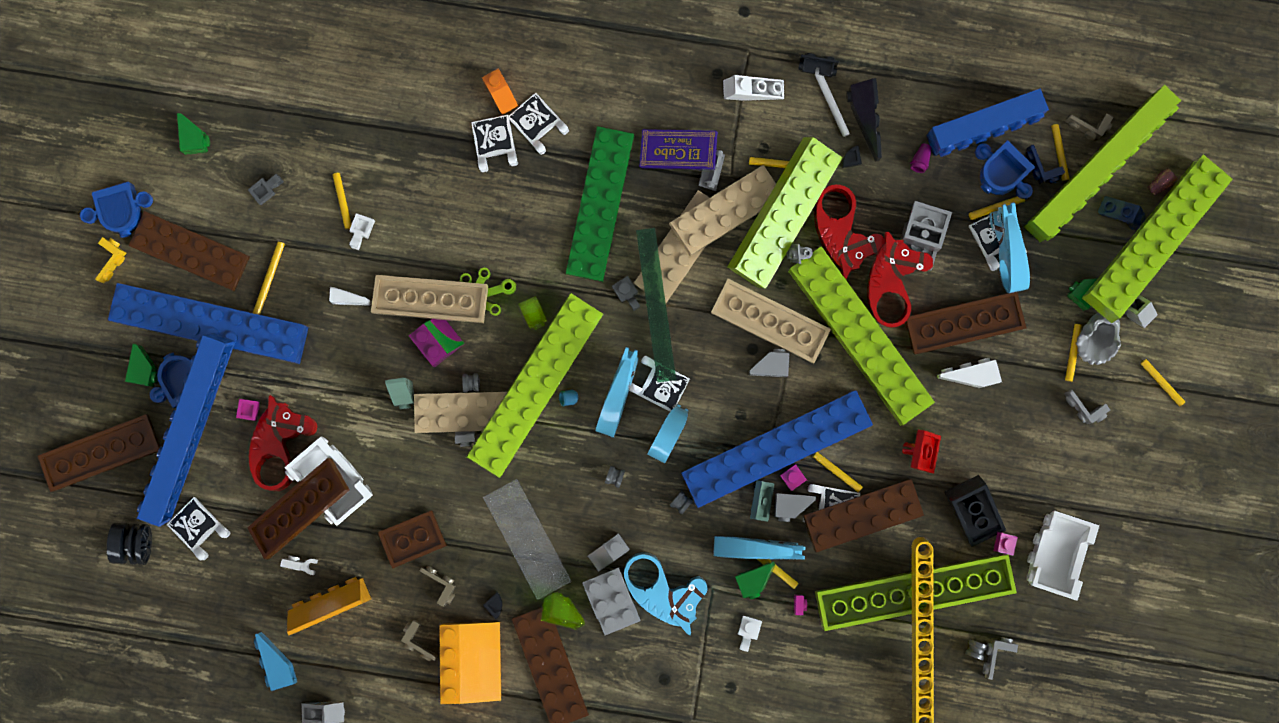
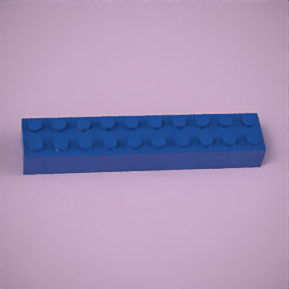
(194, 319)
(185, 429)
(776, 449)

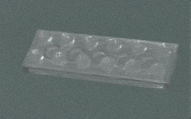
(527, 539)

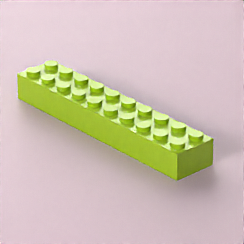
(1106, 160)
(1157, 239)
(861, 336)
(534, 385)
(892, 595)

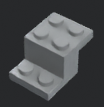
(926, 228)
(611, 601)

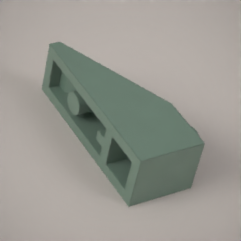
(401, 392)

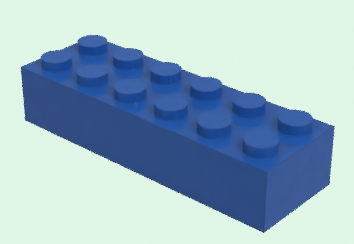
(987, 122)

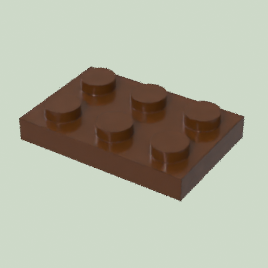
(412, 539)

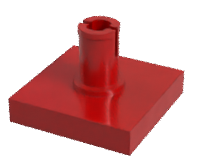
(924, 451)

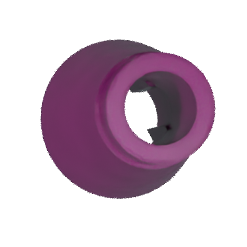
(921, 159)

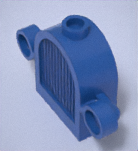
(1004, 170)
(117, 208)
(171, 377)

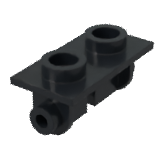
(811, 62)

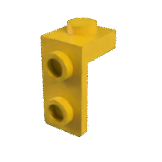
(116, 259)

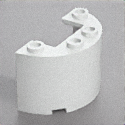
(313, 457)
(1060, 554)

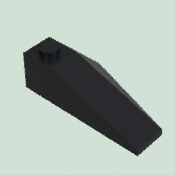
(863, 102)

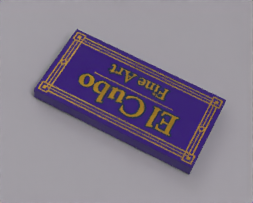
(678, 149)

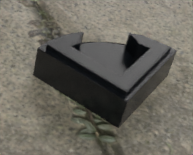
(852, 158)
(494, 605)

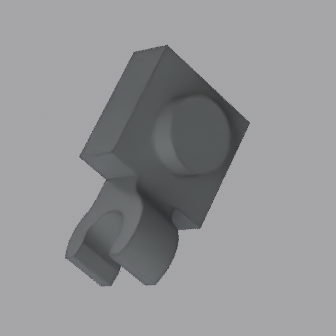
(263, 190)
(625, 291)

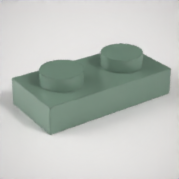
(762, 500)

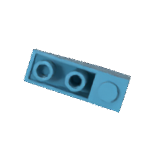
(276, 665)

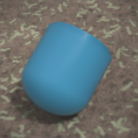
(568, 397)

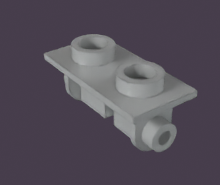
(710, 178)
(798, 252)

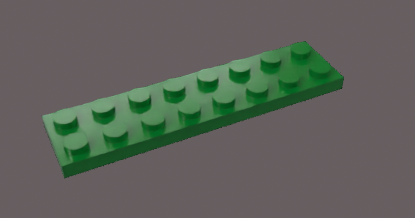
(600, 204)

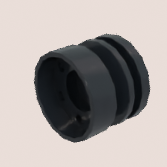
(129, 543)

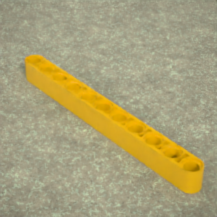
(922, 634)

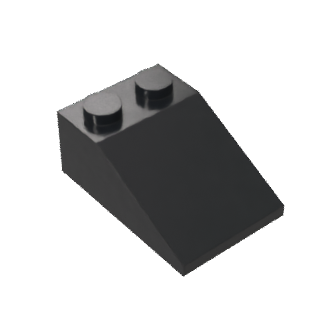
(975, 510)

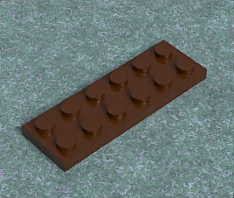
(189, 251)
(965, 323)
(99, 453)
(298, 508)
(863, 515)
(550, 668)

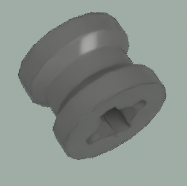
(471, 382)
(615, 476)
(681, 502)
(976, 649)

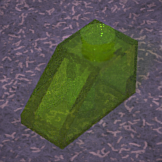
(533, 313)
(561, 611)

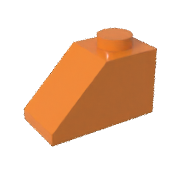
(500, 91)

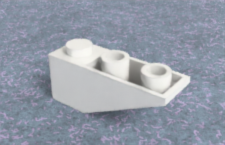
(753, 88)
(978, 375)

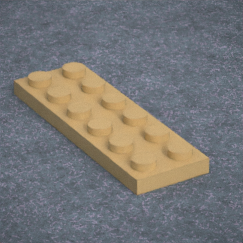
(723, 211)
(673, 257)
(429, 298)
(770, 321)
(454, 411)

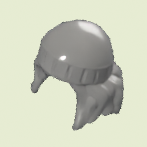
(1099, 340)

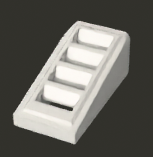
(343, 297)

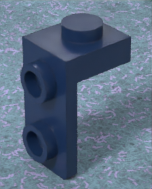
(1038, 172)
(1123, 211)

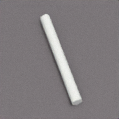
(832, 104)

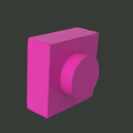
(248, 409)
(793, 477)
(1005, 543)
(800, 604)

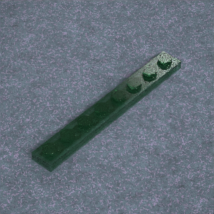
(656, 305)

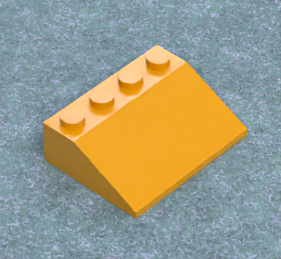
(326, 606)
(470, 662)

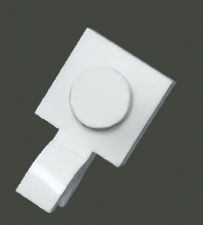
(361, 228)
(294, 563)
(749, 630)

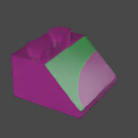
(436, 340)

